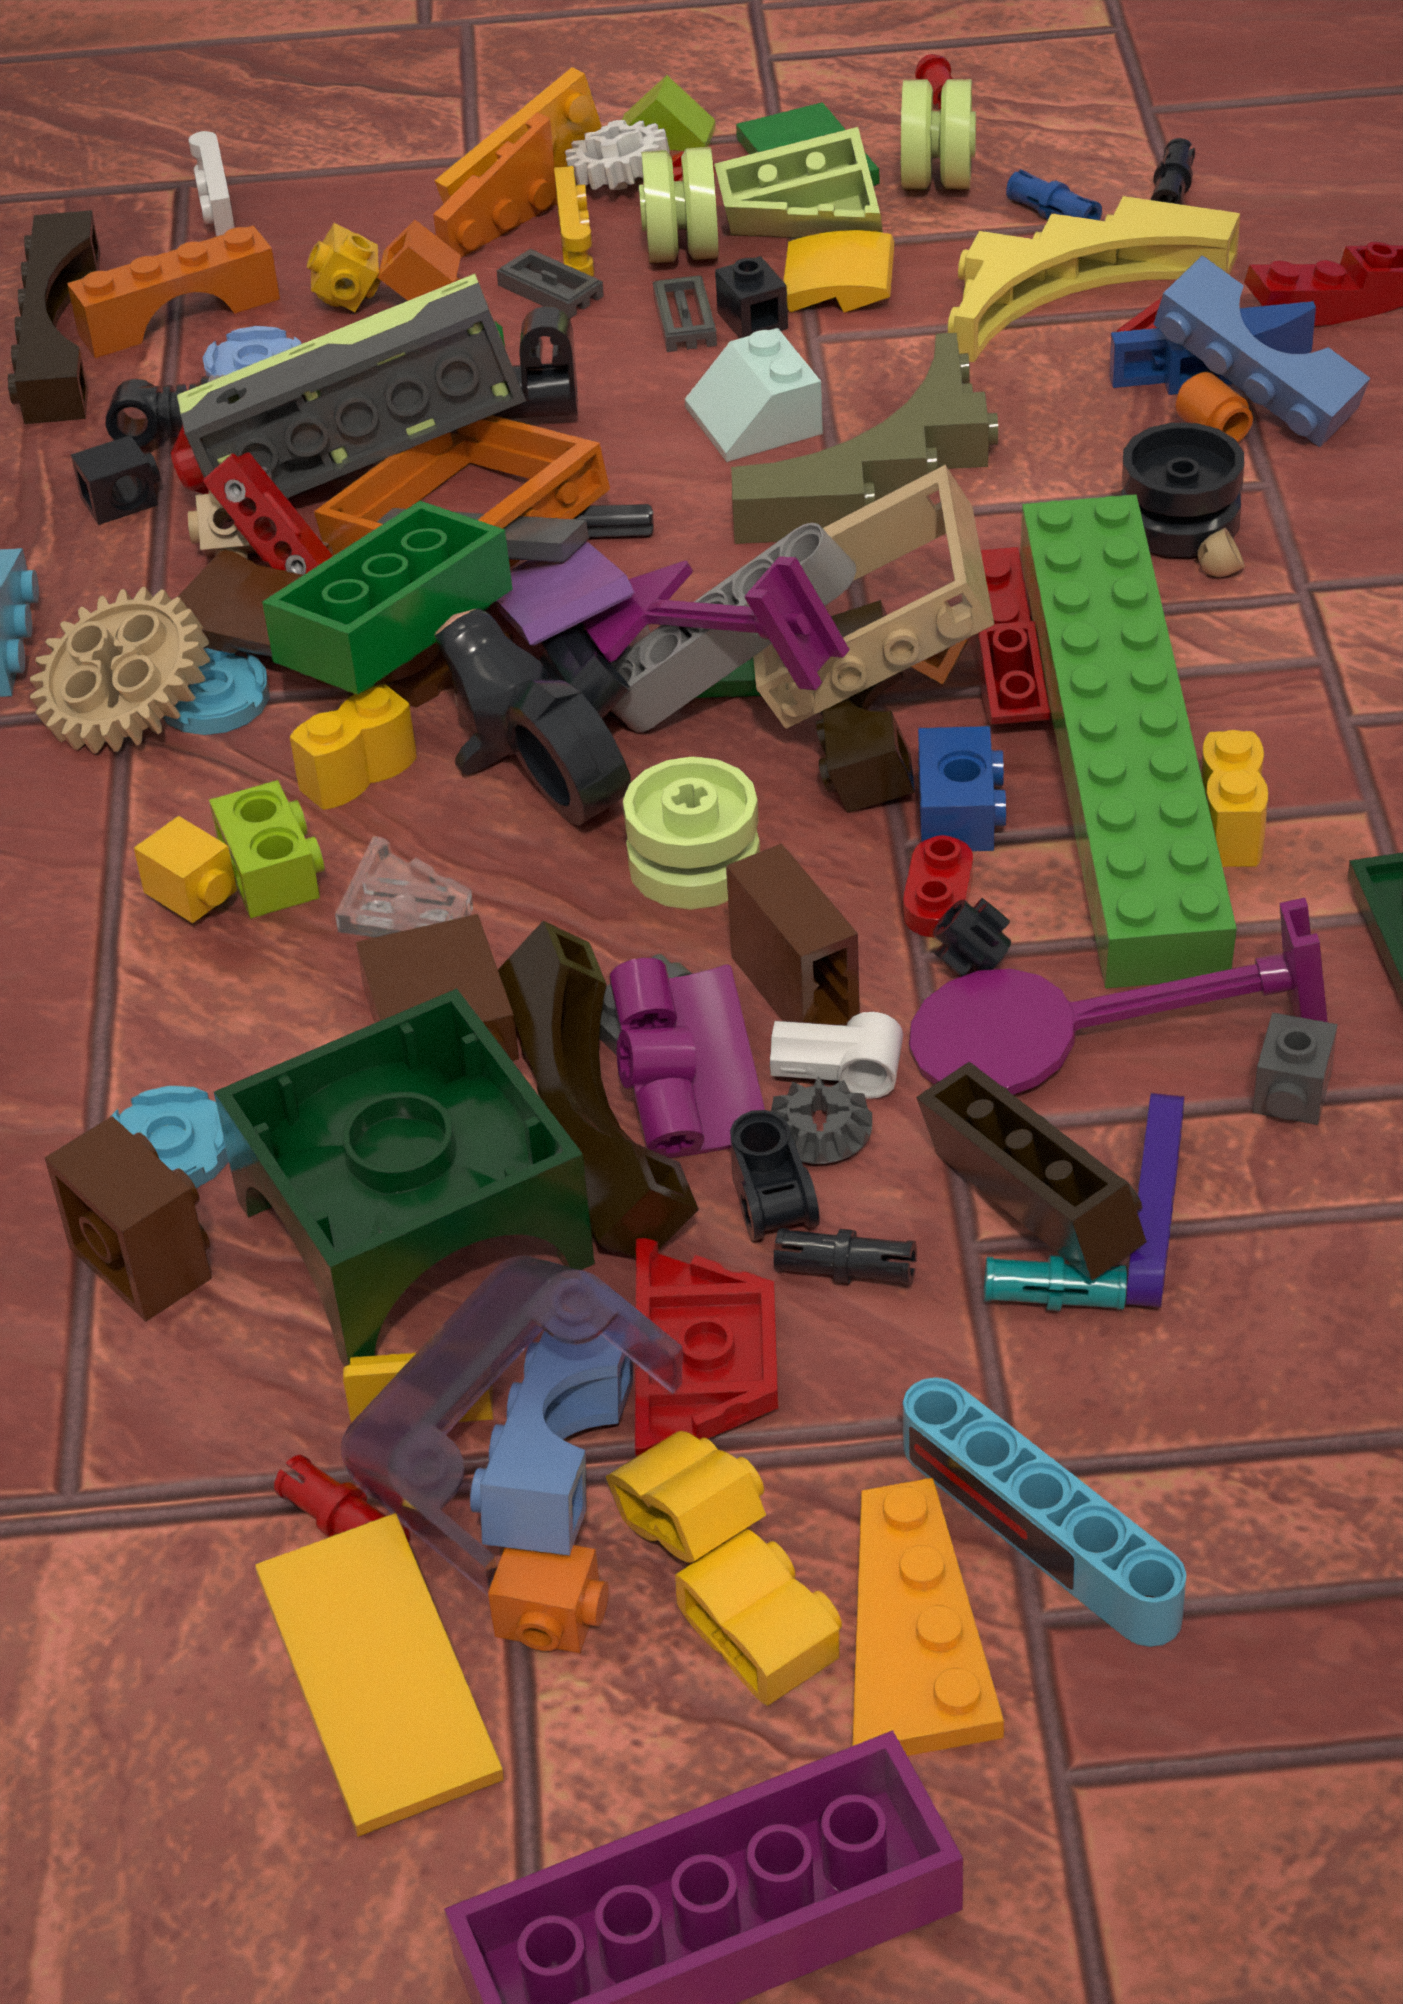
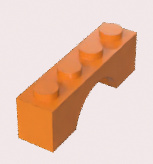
(118, 303)

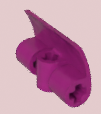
(683, 1055)

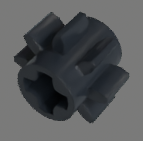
(972, 937)

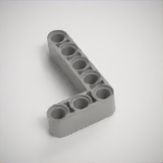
(682, 662)

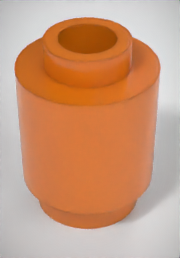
(1214, 404)

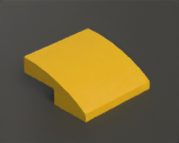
(841, 265)

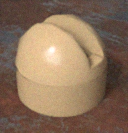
(1220, 555)

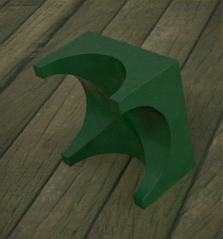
(400, 1155)

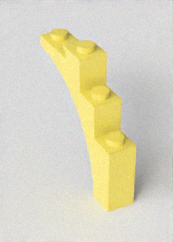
(1074, 254)

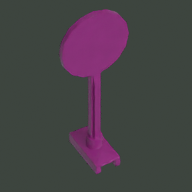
(1025, 1027)

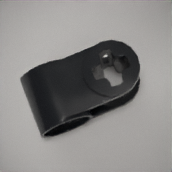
(770, 1175)

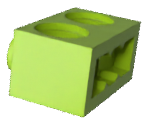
(268, 848)

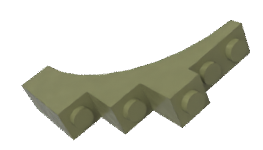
(933, 429)

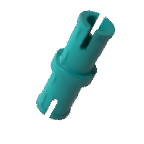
(1053, 1284)

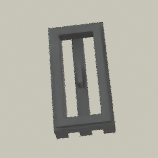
(549, 282)
(687, 331)

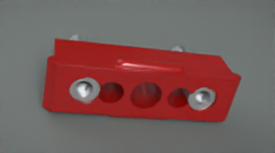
(251, 500)

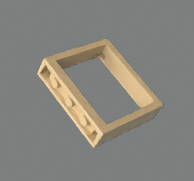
(910, 634)

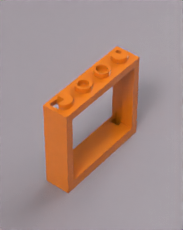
(562, 471)

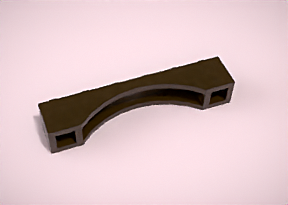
(46, 365)
(557, 1012)

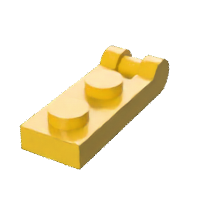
(573, 221)

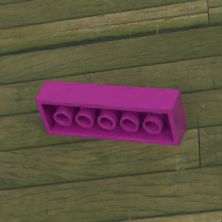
(722, 1893)

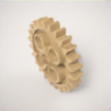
(119, 670)

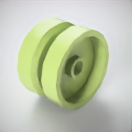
(937, 134)
(679, 204)
(686, 826)

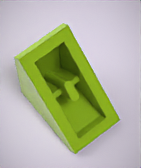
(675, 112)

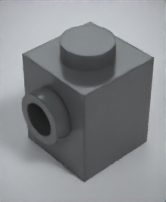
(1295, 1068)

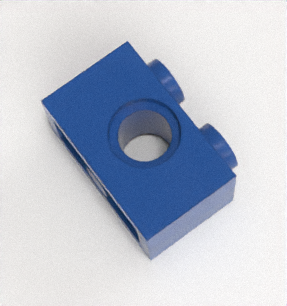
(959, 785)

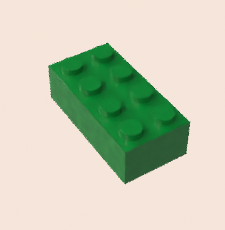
(386, 596)

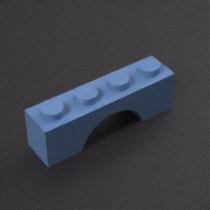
(1304, 390)
(534, 1479)

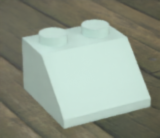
(757, 397)

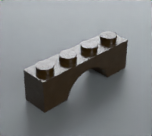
(863, 748)

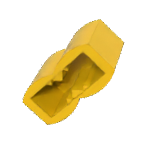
(353, 746)
(1236, 795)
(687, 1495)
(759, 1615)

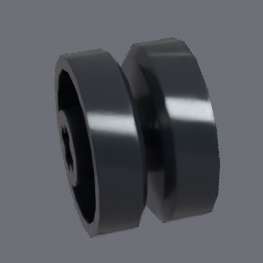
(1184, 484)

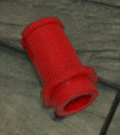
(937, 71)

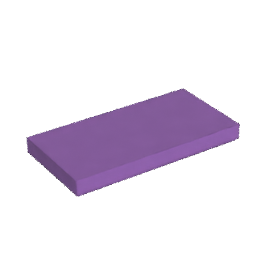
(560, 595)

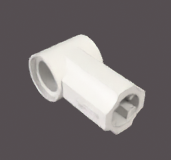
(860, 1053)

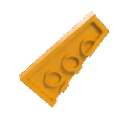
(571, 115)
(916, 1632)

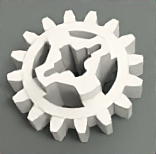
(614, 154)

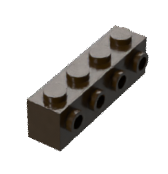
(1033, 1170)

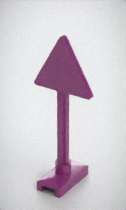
(780, 610)

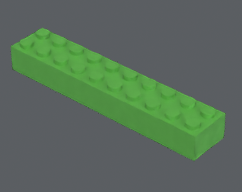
(1125, 744)

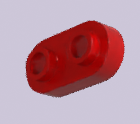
(936, 880)

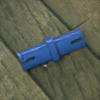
(1050, 197)

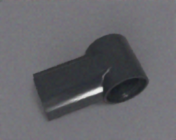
(575, 660)

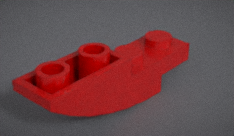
(1357, 288)
(1009, 651)

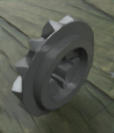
(846, 1124)

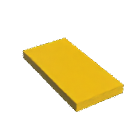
(378, 1674)

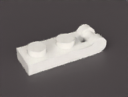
(211, 182)

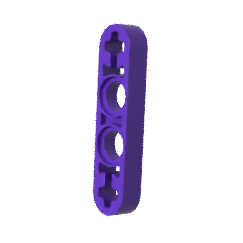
(1156, 1194)

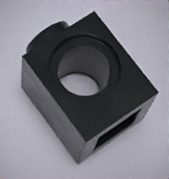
(116, 479)

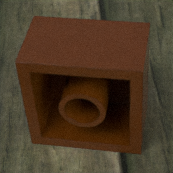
(130, 1217)

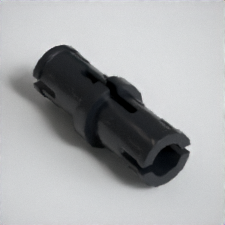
(1174, 173)
(845, 1256)

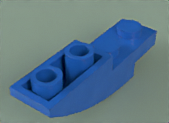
(1151, 358)

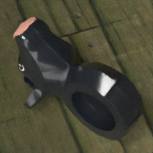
(530, 716)

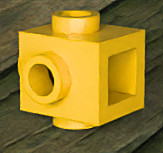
(344, 268)

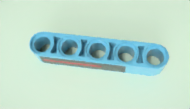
(1044, 1512)

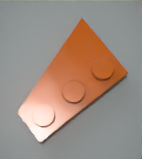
(505, 195)

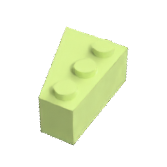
(801, 189)

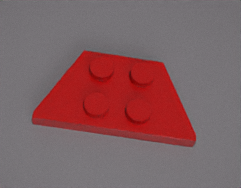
(726, 1340)

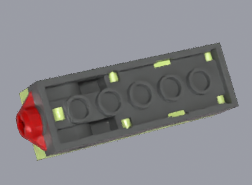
(353, 393)

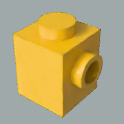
(185, 869)

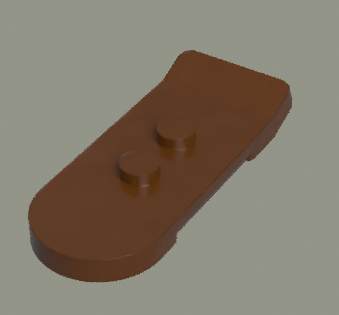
(230, 608)

